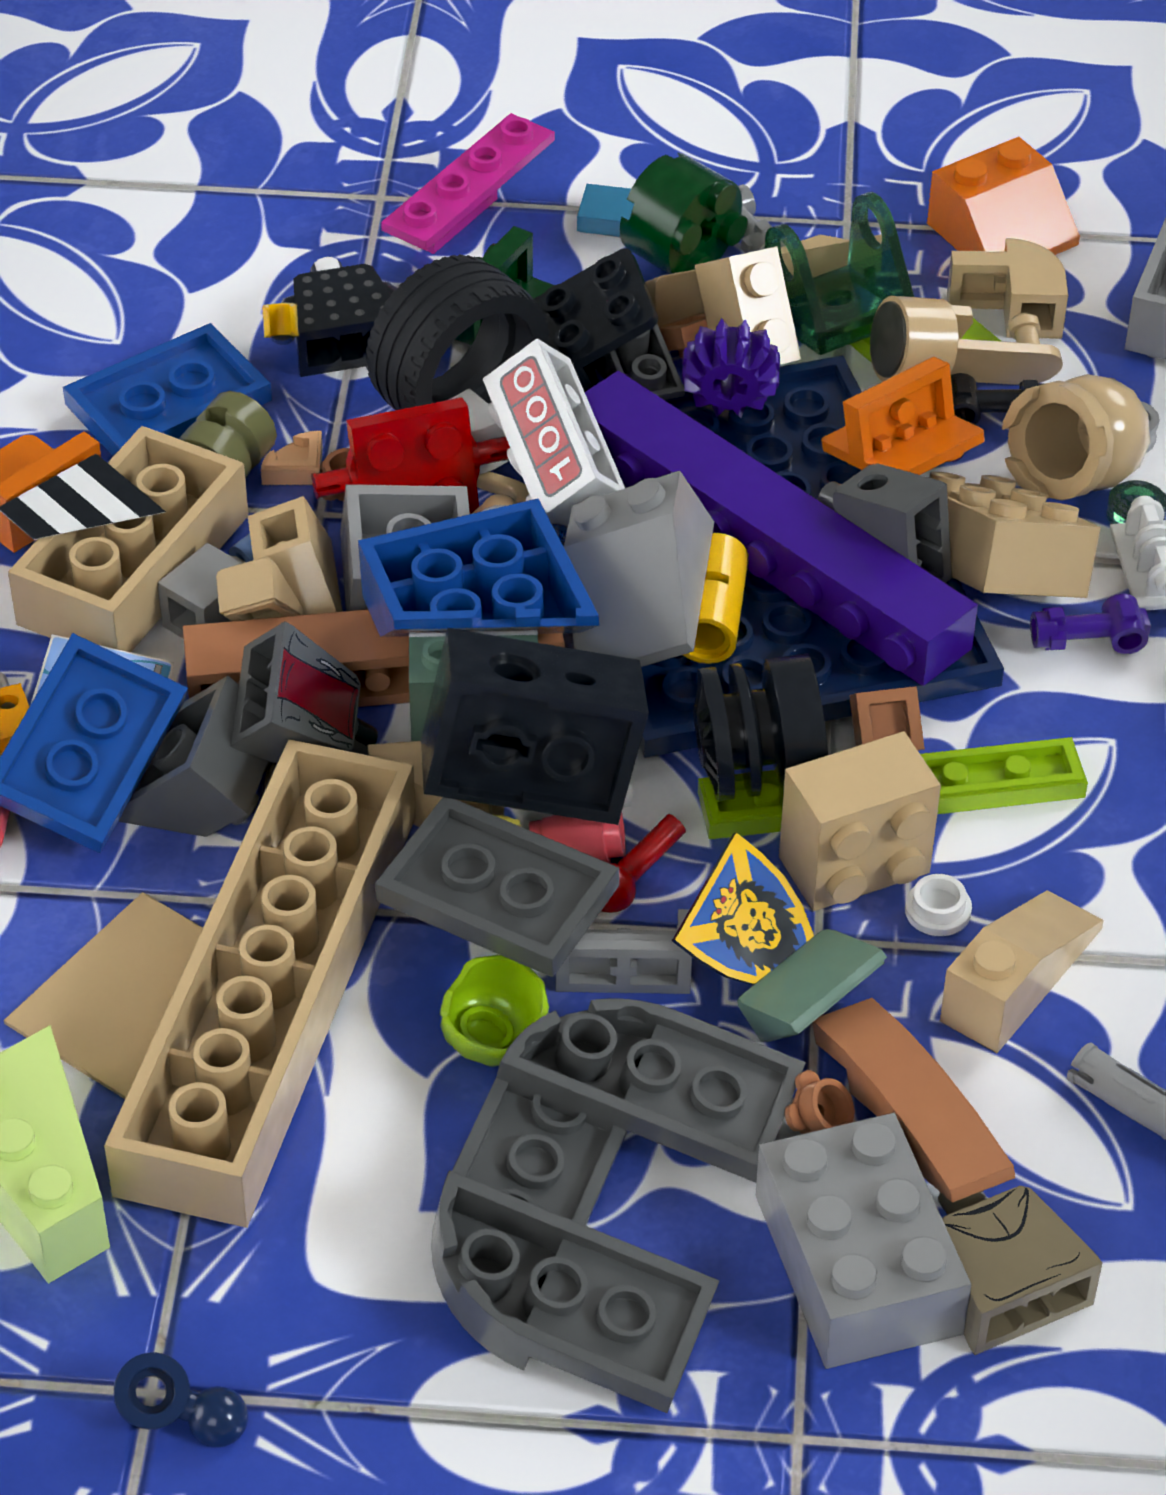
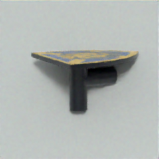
(744, 916)

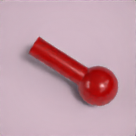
(641, 858)

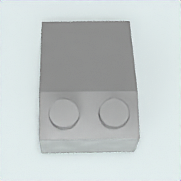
(642, 567)

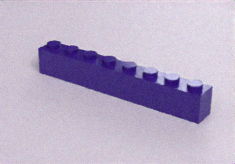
(791, 536)

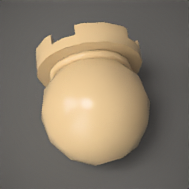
(1076, 436)

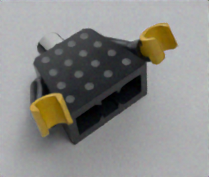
(329, 315)

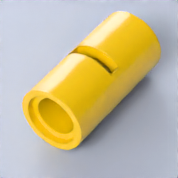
(721, 600)

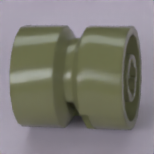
(234, 428)

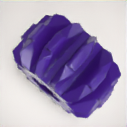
(731, 368)

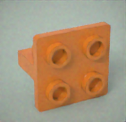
(904, 423)

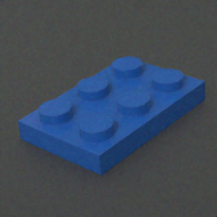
(163, 387)
(87, 742)

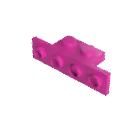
(467, 184)

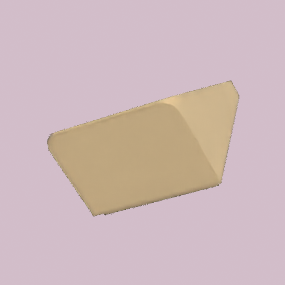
(255, 592)

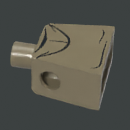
(1020, 1265)

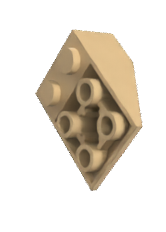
(1016, 540)

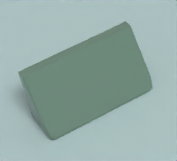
(808, 984)

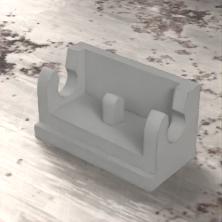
(627, 962)

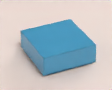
(602, 209)

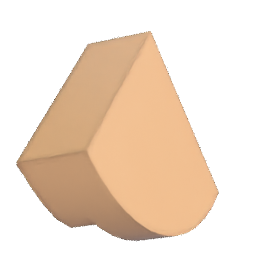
(294, 462)

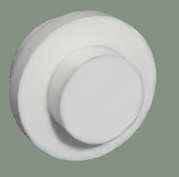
(938, 905)

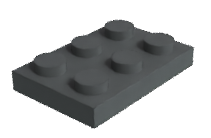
(498, 885)

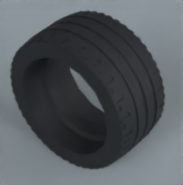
(428, 316)

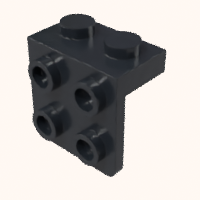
(598, 312)

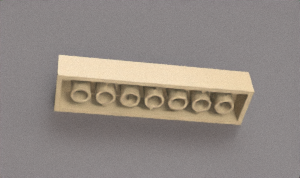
(261, 986)

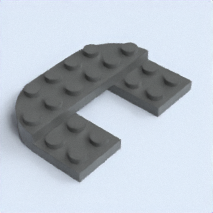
(519, 1200)

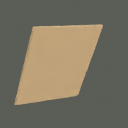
(113, 993)

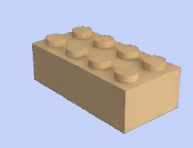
(107, 575)

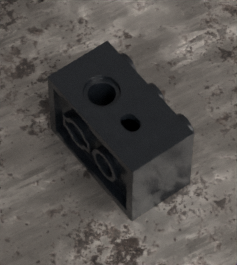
(533, 726)

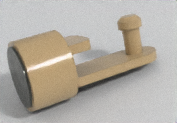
(922, 328)

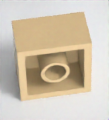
(858, 821)

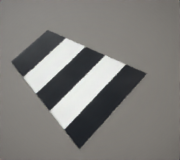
(78, 500)

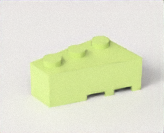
(45, 1168)

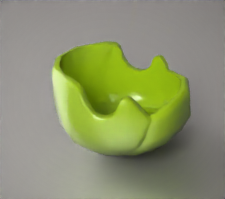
(491, 1007)

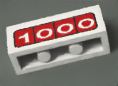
(550, 430)

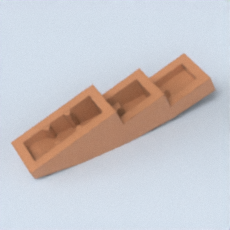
(898, 1075)

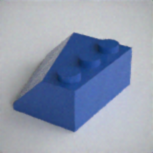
(475, 575)

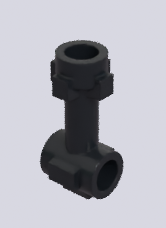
(971, 402)

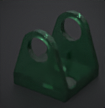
(843, 302)

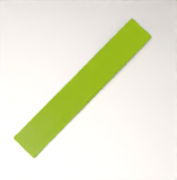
(967, 777)

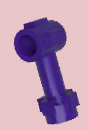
(1120, 620)

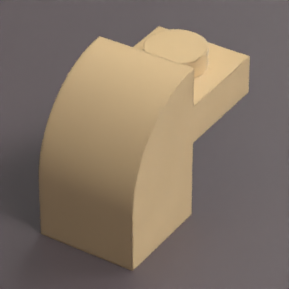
(1015, 280)

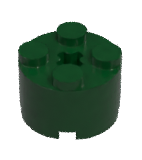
(682, 214)

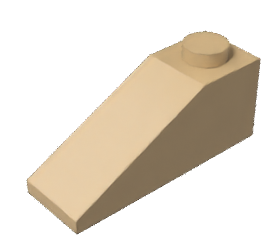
(1014, 967)

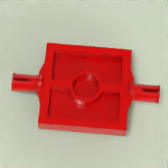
(414, 448)

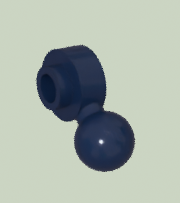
(214, 1415)

